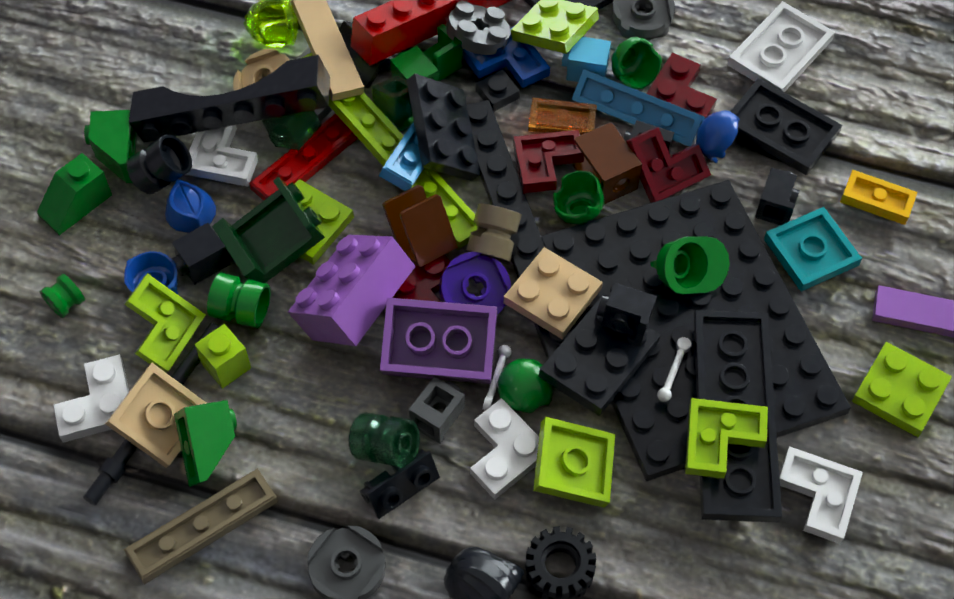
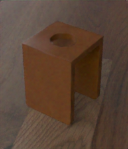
(610, 160)
(420, 225)

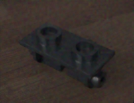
(389, 491)

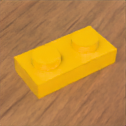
(878, 197)

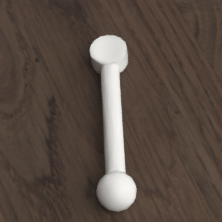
(683, 346)
(504, 352)

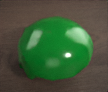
(636, 63)
(579, 198)
(523, 387)

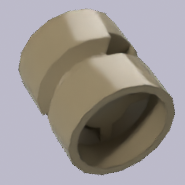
(494, 232)

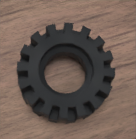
(564, 542)

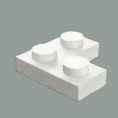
(217, 161)
(90, 413)
(513, 449)
(831, 487)

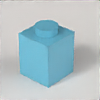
(589, 55)

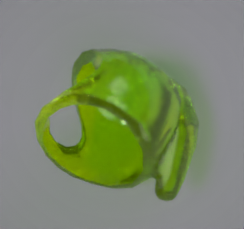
(272, 23)

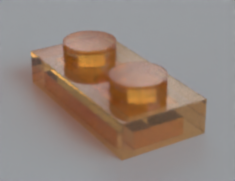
(559, 116)

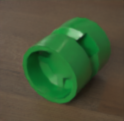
(233, 299)

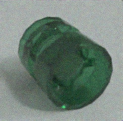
(384, 439)

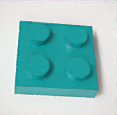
(812, 249)

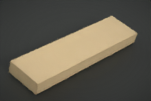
(327, 42)

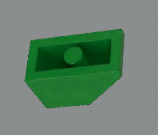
(112, 140)
(73, 194)
(204, 437)

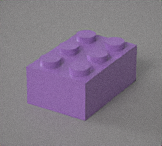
(351, 289)
(438, 340)

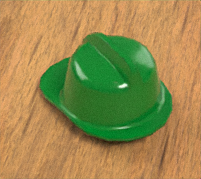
(692, 264)

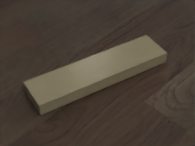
(200, 526)

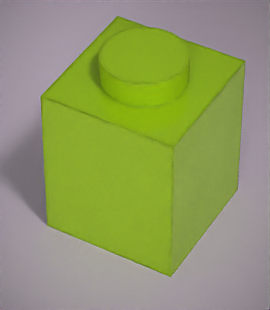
(223, 356)

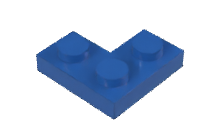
(520, 59)

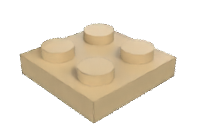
(553, 292)
(148, 414)

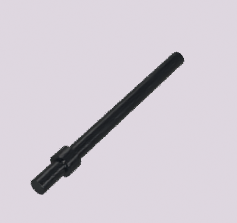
(113, 467)

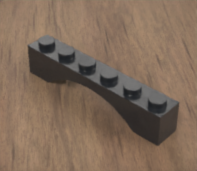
(290, 89)

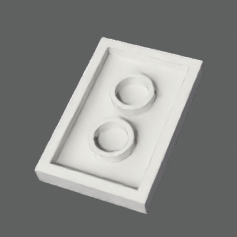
(781, 47)

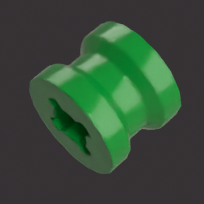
(62, 295)

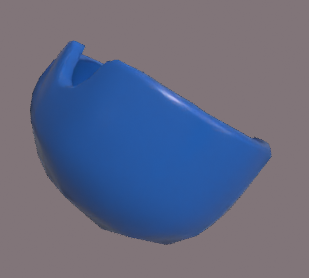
(717, 134)

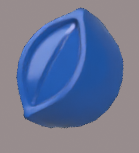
(189, 207)
(155, 264)

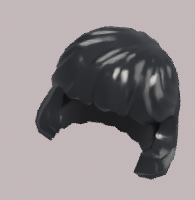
(481, 575)

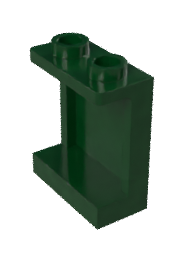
(271, 233)

